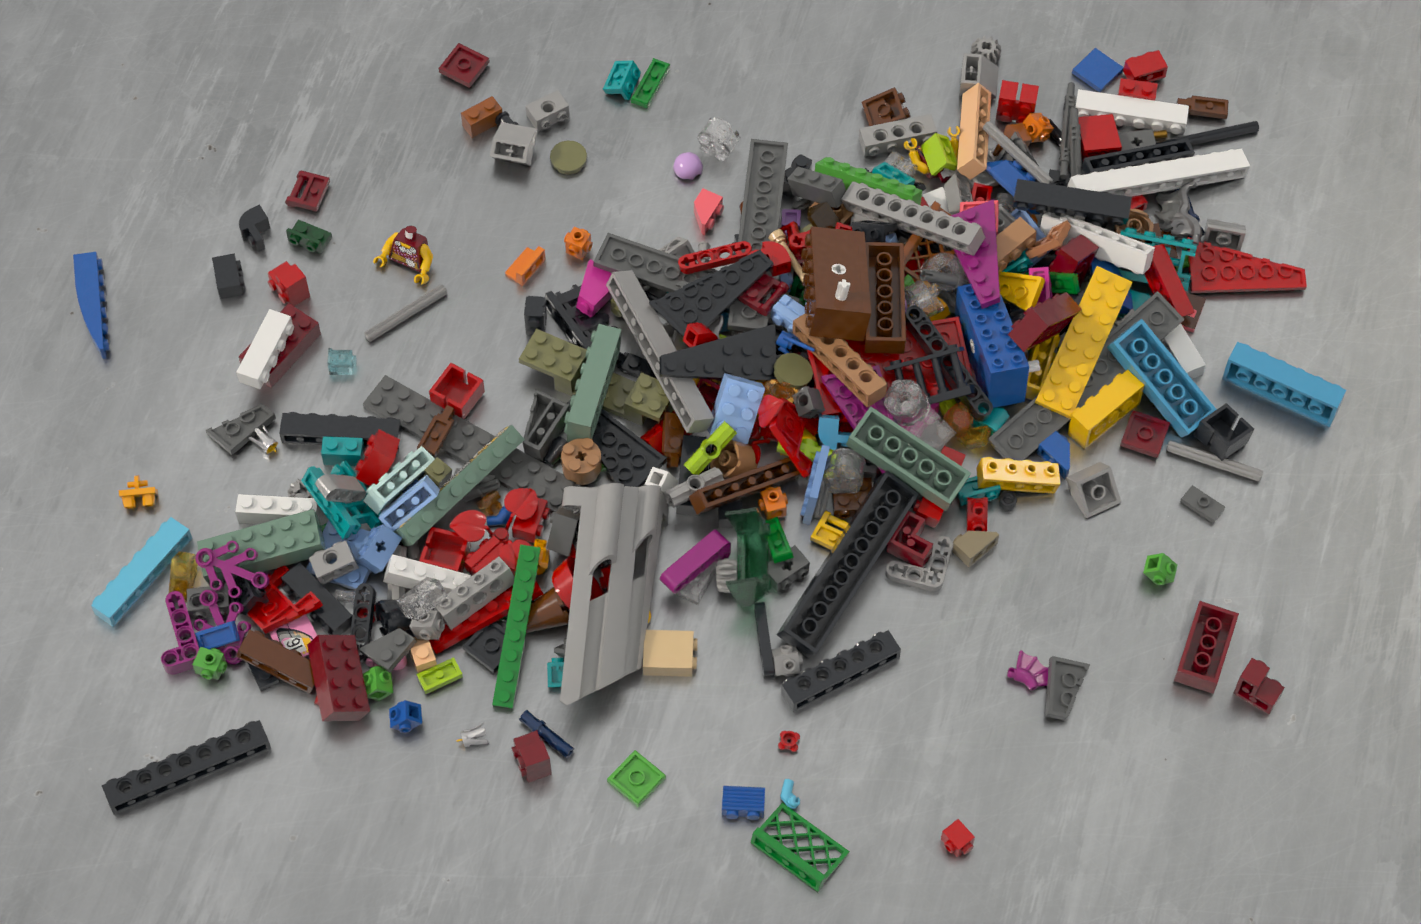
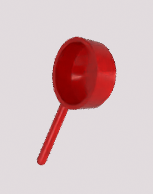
(563, 580)

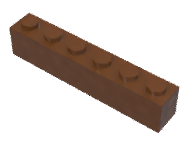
(743, 485)

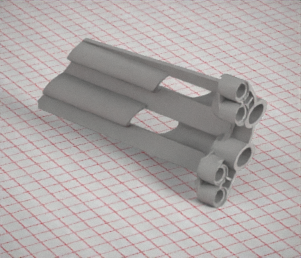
(610, 630)

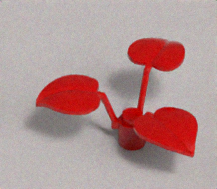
(767, 412)
(471, 524)

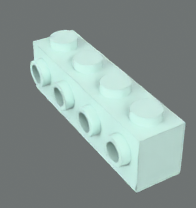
(402, 475)

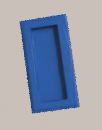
(218, 636)

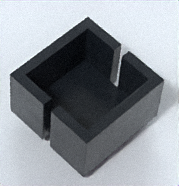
(1218, 433)

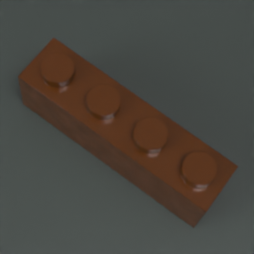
(277, 660)

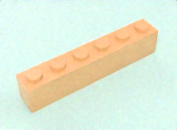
(972, 138)

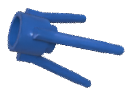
(787, 340)

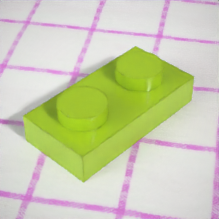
(439, 675)

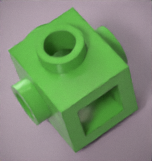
(1160, 568)
(210, 663)
(378, 683)

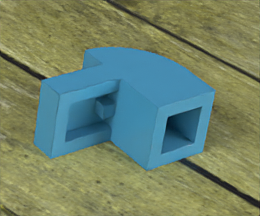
(829, 433)

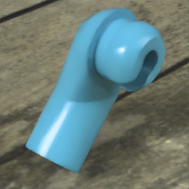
(787, 796)

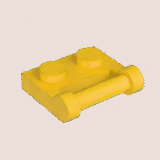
(825, 534)

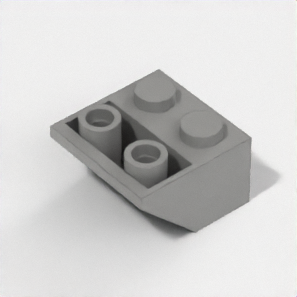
(980, 70)
(514, 143)

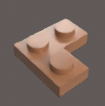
(1052, 241)

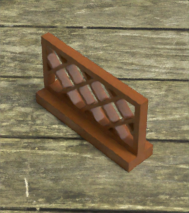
(914, 241)

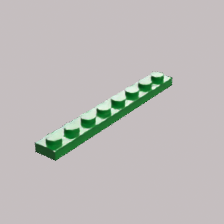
(516, 627)

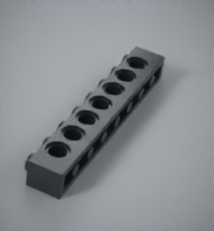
(181, 776)

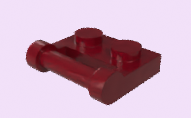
(312, 193)
(759, 290)

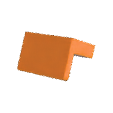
(526, 265)

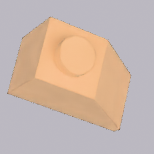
(422, 655)

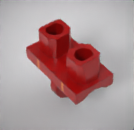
(977, 514)

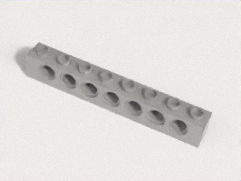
(914, 218)

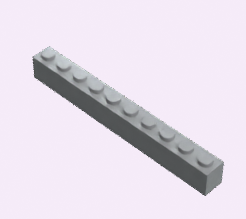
(655, 342)

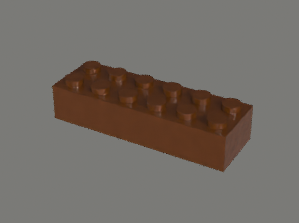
(887, 297)

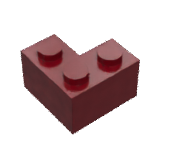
(907, 541)
(1257, 687)
(531, 756)

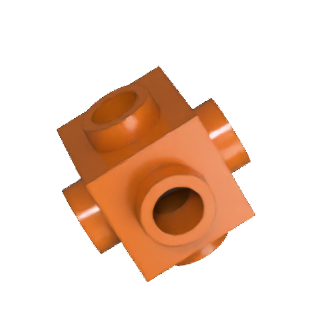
(1038, 127)
(578, 242)
(773, 502)

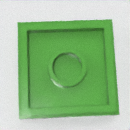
(636, 778)

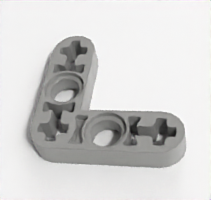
(926, 575)

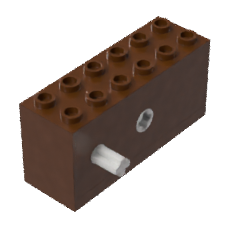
(836, 284)

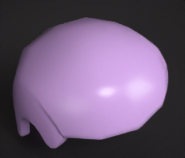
(688, 166)

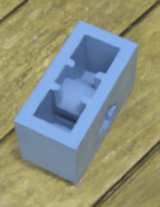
(387, 543)

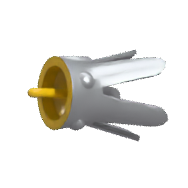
(269, 444)
(469, 736)

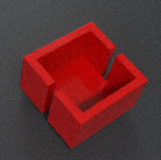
(1013, 109)
(453, 391)
(445, 550)

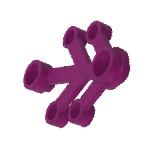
(228, 567)
(227, 649)

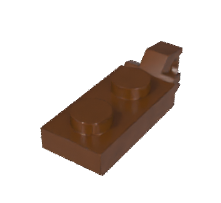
(1206, 106)
(437, 431)
(672, 439)

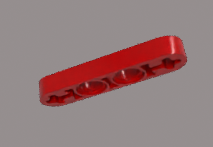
(714, 254)

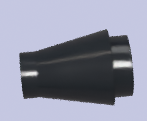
(555, 451)

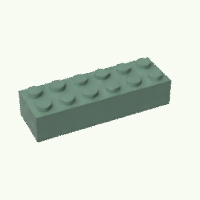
(593, 384)
(908, 458)
(276, 541)

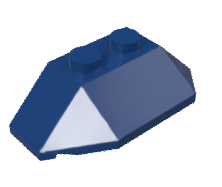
(1007, 173)

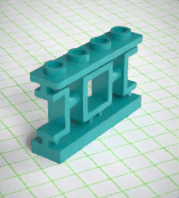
(1156, 240)
(339, 511)

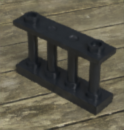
(943, 393)

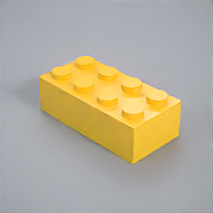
(1105, 409)

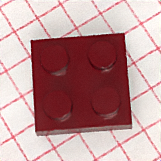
(464, 65)
(1145, 434)

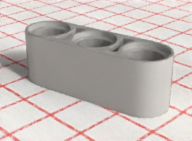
(957, 191)
(340, 488)

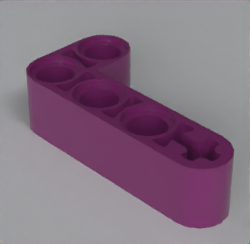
(695, 561)
(181, 631)

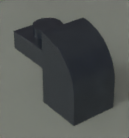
(252, 224)

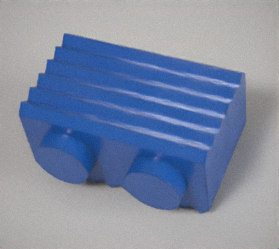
(743, 802)

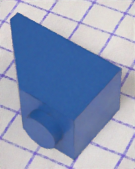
(1056, 450)

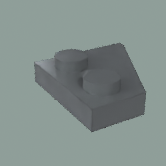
(389, 649)

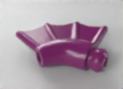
(1029, 671)

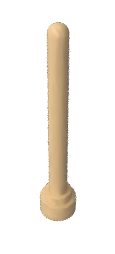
(779, 237)

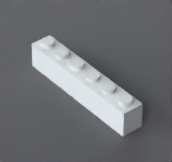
(1134, 111)
(1112, 246)

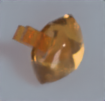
(780, 390)
(959, 419)

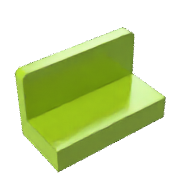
(939, 154)

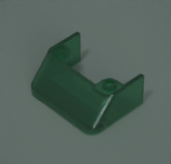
(752, 556)

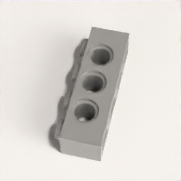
(916, 127)
(475, 592)

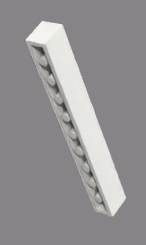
(1166, 174)

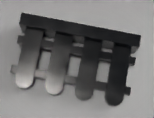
(569, 317)

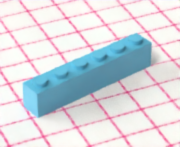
(141, 571)

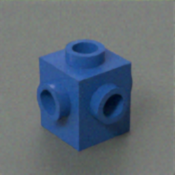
(405, 716)

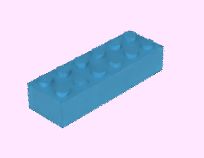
(1163, 378)
(1283, 384)

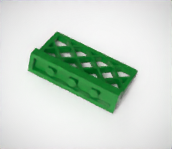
(787, 857)

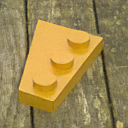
(1020, 289)

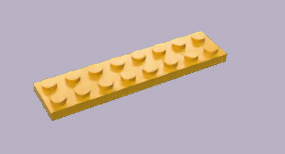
(1083, 342)

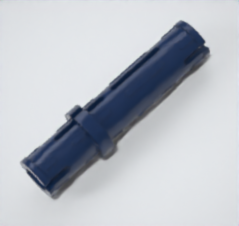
(546, 733)

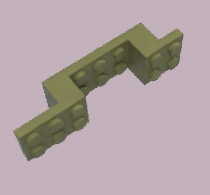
(624, 396)

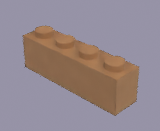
(1014, 241)

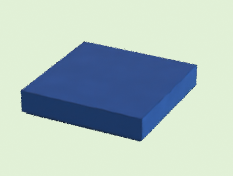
(1097, 70)

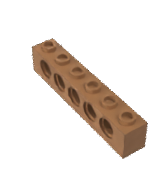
(843, 364)

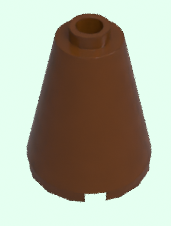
(548, 612)

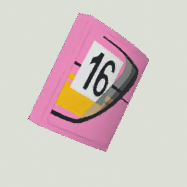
(295, 635)

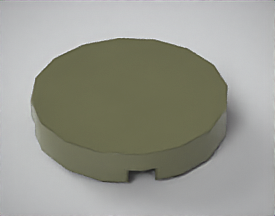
(568, 157)
(793, 370)

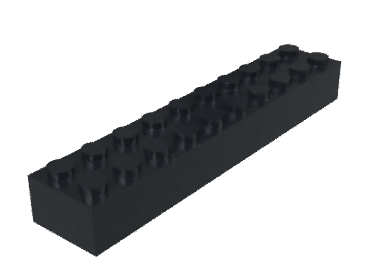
(847, 564)

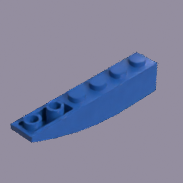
(91, 297)

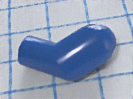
(501, 519)

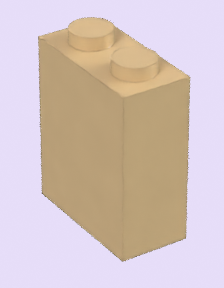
(669, 653)

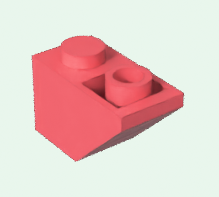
(706, 209)

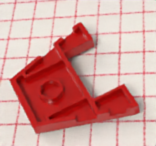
(789, 430)
(279, 608)

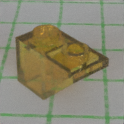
(182, 572)

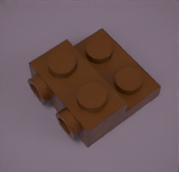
(885, 107)
(847, 504)

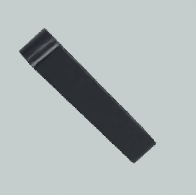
(935, 338)

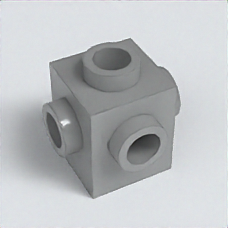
(428, 626)
(786, 660)

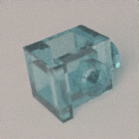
(341, 362)

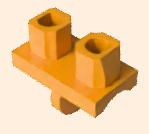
(148, 494)
(544, 555)

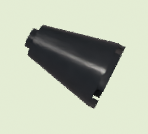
(391, 616)

